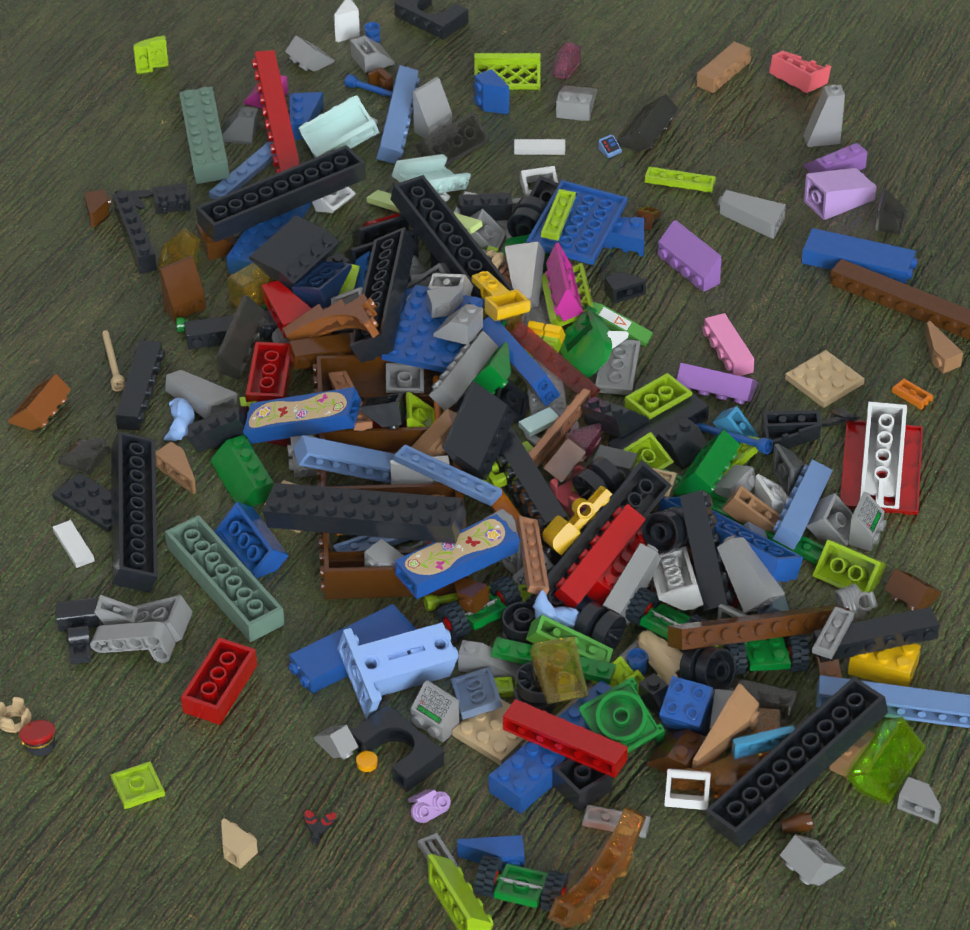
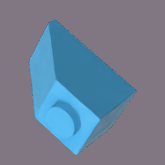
(735, 422)

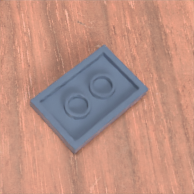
(476, 693)

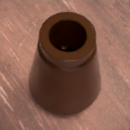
(798, 823)

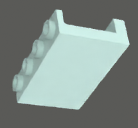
(338, 127)
(433, 169)

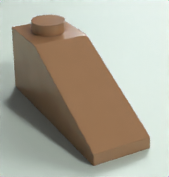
(943, 351)
(174, 463)
(748, 508)
(846, 762)

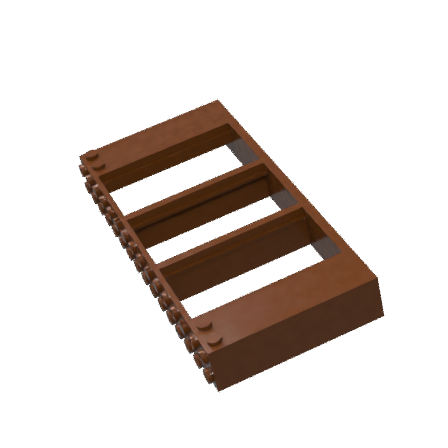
(345, 571)

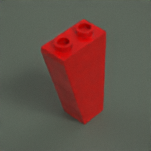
(282, 304)

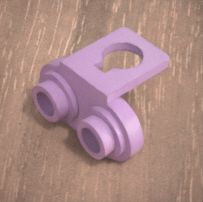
(429, 805)

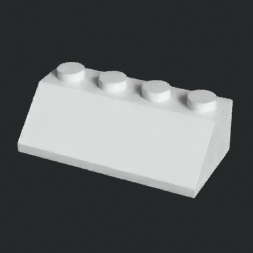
(677, 581)

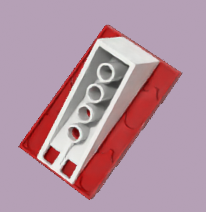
(883, 460)

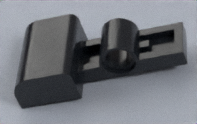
(77, 618)

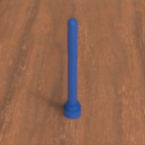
(352, 81)
(763, 444)

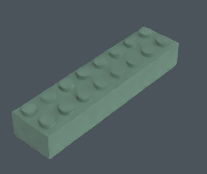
(204, 135)
(224, 578)

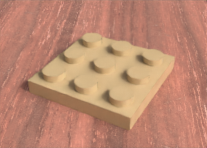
(824, 378)
(487, 735)

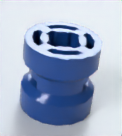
(372, 31)
(637, 660)

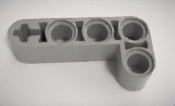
(135, 636)

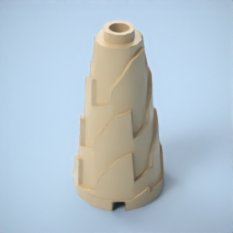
(662, 658)

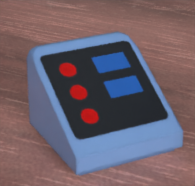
(609, 146)

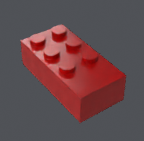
(269, 372)
(219, 681)

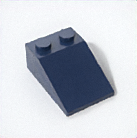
(322, 283)

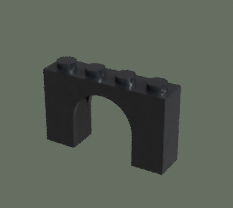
(438, 24)
(389, 726)

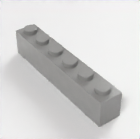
(462, 370)

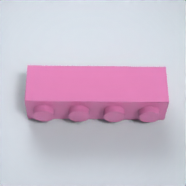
(728, 345)

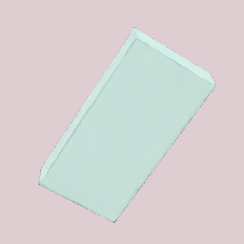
(538, 422)

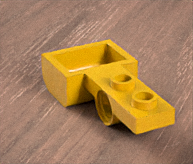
(499, 301)
(563, 533)

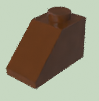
(97, 206)
(471, 594)

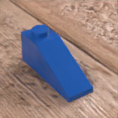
(507, 848)

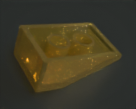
(559, 670)

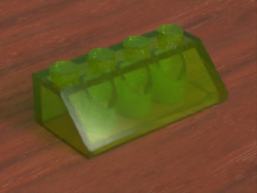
(887, 761)

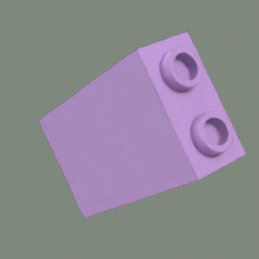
(837, 191)

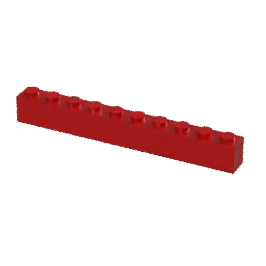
(275, 111)

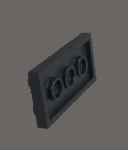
(87, 500)

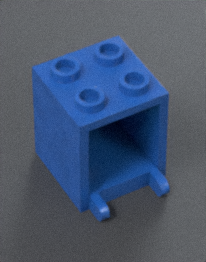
(687, 706)

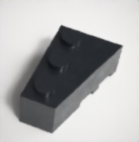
(791, 427)

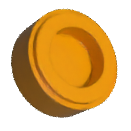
(366, 761)

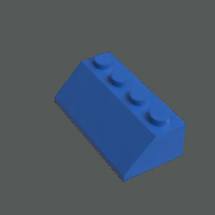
(251, 540)

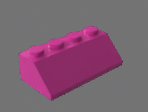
(563, 284)

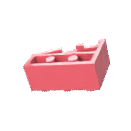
(799, 73)

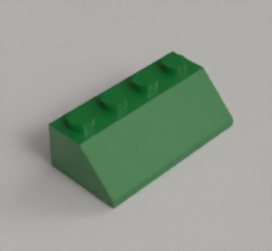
(709, 465)
(242, 472)

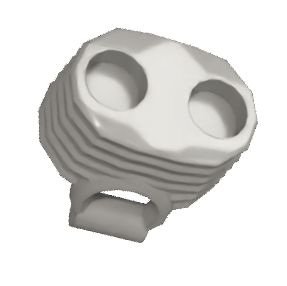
(851, 597)

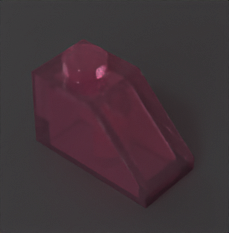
(567, 60)
(588, 437)

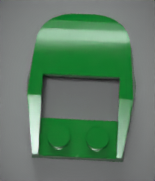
(590, 348)

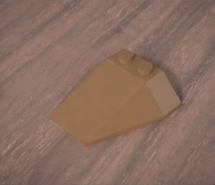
(733, 722)

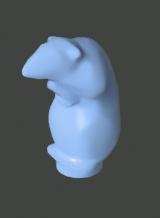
(183, 416)
(561, 614)

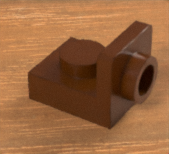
(381, 78)
(649, 215)

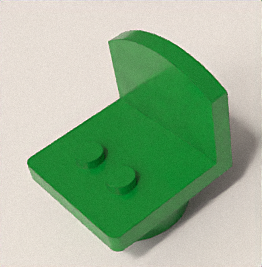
(622, 716)

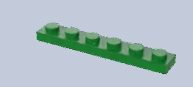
(520, 653)

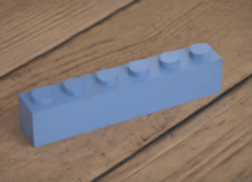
(343, 458)
(801, 504)

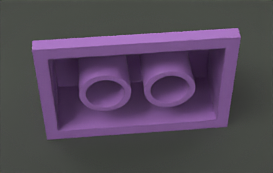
(845, 158)

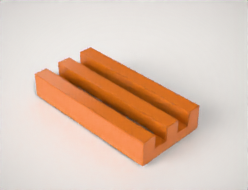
(913, 394)

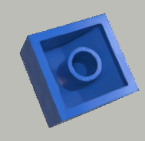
(491, 92)

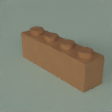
(723, 67)
(434, 438)

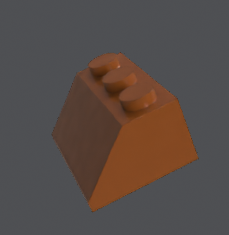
(41, 404)

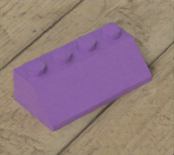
(690, 256)
(717, 383)

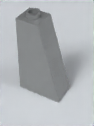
(826, 120)
(753, 212)
(526, 269)
(204, 396)
(635, 575)
(748, 575)

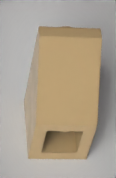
(237, 844)

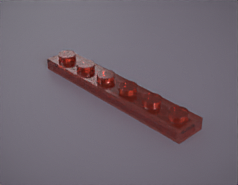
(553, 360)

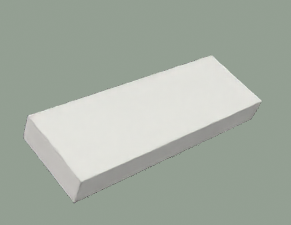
(539, 146)
(73, 544)

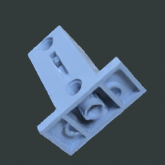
(396, 662)

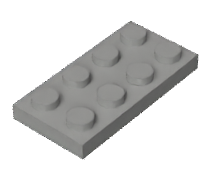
(619, 371)

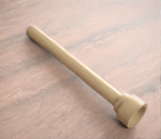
(117, 382)

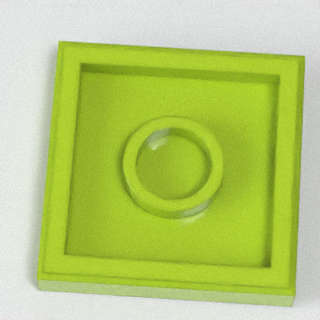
(137, 785)

